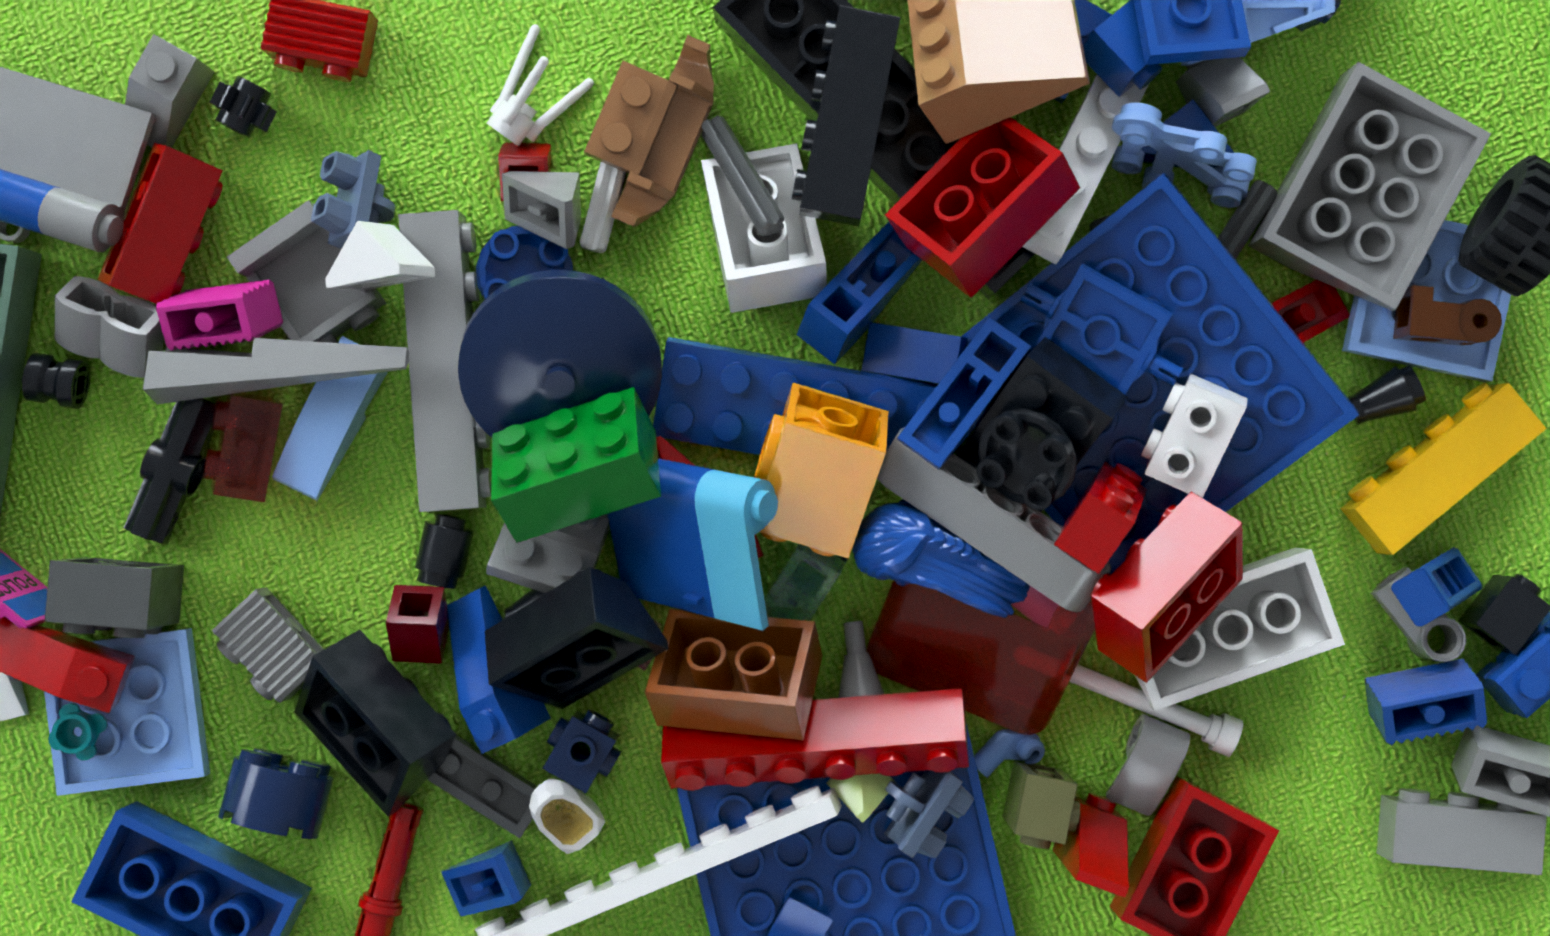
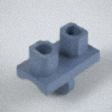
(357, 195)
(919, 808)

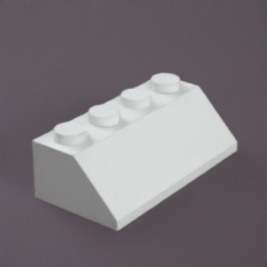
(1263, 624)

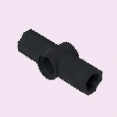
(172, 470)

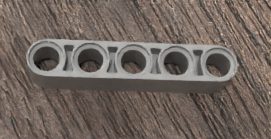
(991, 523)

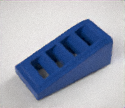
(1436, 587)

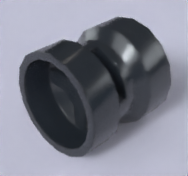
(54, 380)

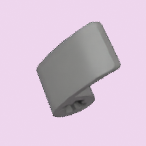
(1152, 762)

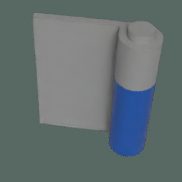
(67, 160)

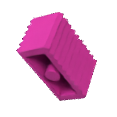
(219, 315)

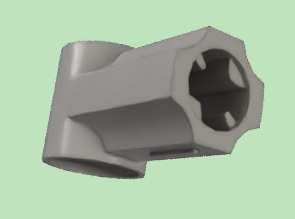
(1417, 636)

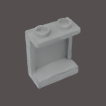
(297, 260)

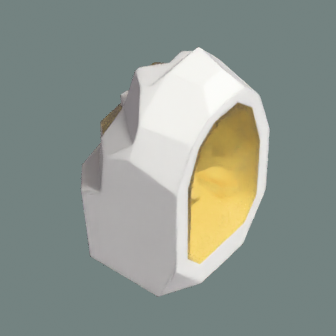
(565, 815)

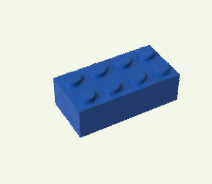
(180, 882)

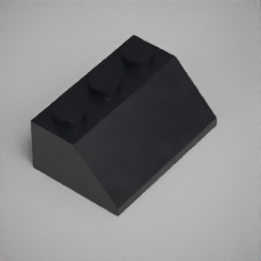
(572, 640)
(373, 720)

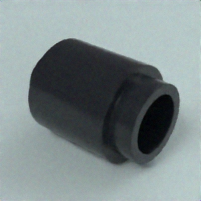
(443, 551)

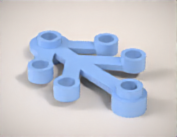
(1189, 149)

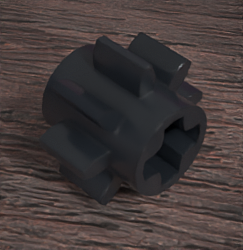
(243, 106)

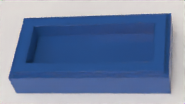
(910, 352)

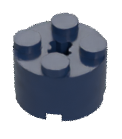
(275, 795)

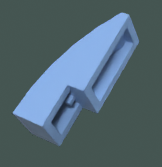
(325, 431)

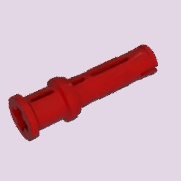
(382, 901)

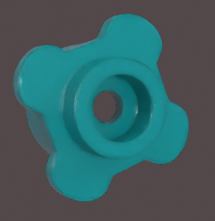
(63, 735)

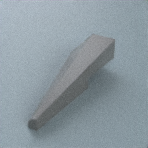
(272, 364)

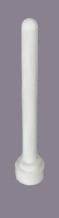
(1219, 732)

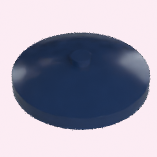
(554, 346)

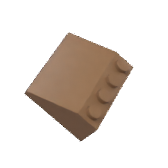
(992, 59)

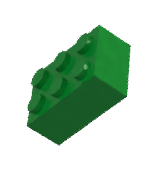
(574, 465)

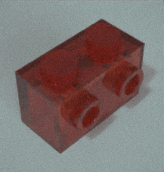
(245, 446)

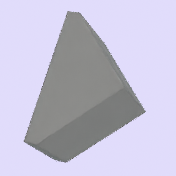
(544, 204)

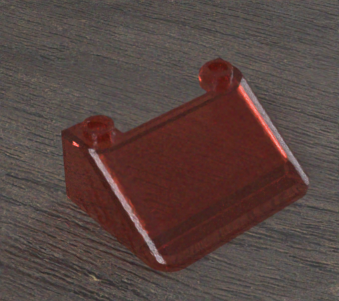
(1005, 666)

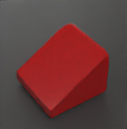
(526, 157)

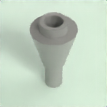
(858, 671)

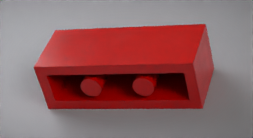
(162, 225)
(1102, 516)

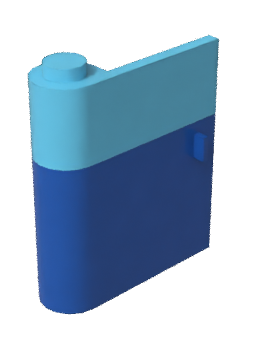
(697, 543)

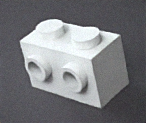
(1194, 436)

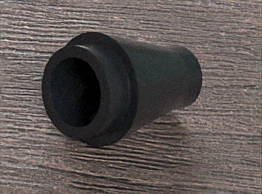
(1389, 395)

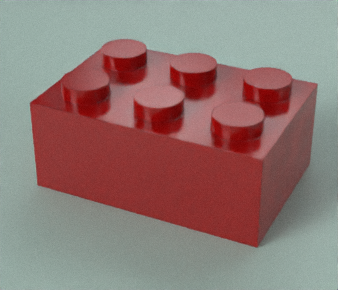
(983, 202)
(1167, 585)
(1194, 865)

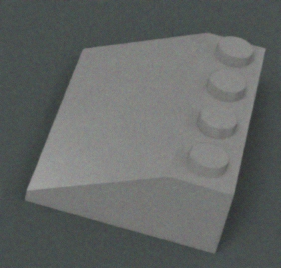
(1369, 187)

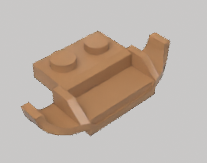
(653, 129)

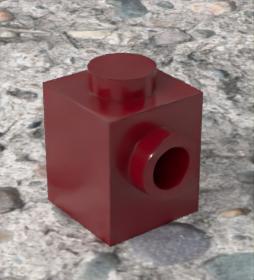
(417, 624)

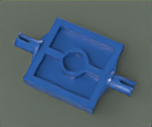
(1105, 328)

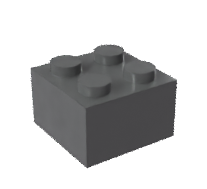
(113, 593)

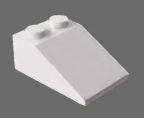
(761, 268)

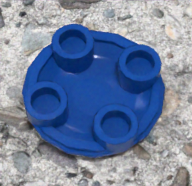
(515, 254)

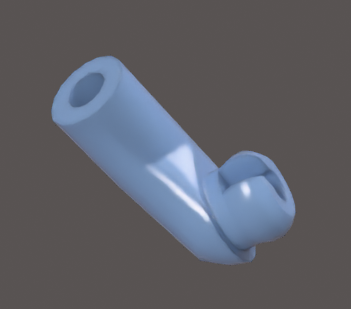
(1008, 746)

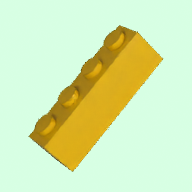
(1442, 467)

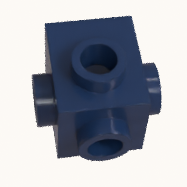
(572, 763)

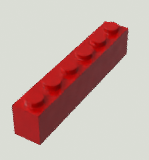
(840, 740)

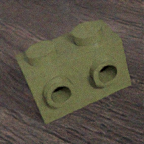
(1041, 804)

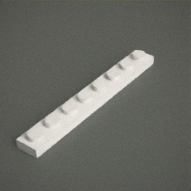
(671, 866)

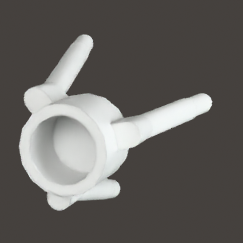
(511, 113)

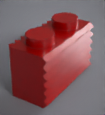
(320, 37)

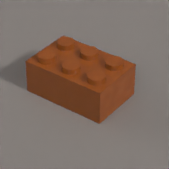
(735, 676)

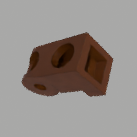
(1444, 322)

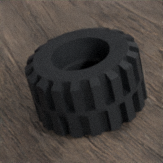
(1511, 230)

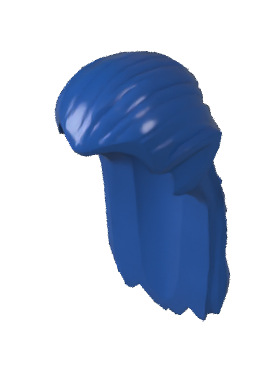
(914, 549)

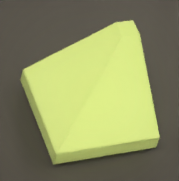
(861, 792)

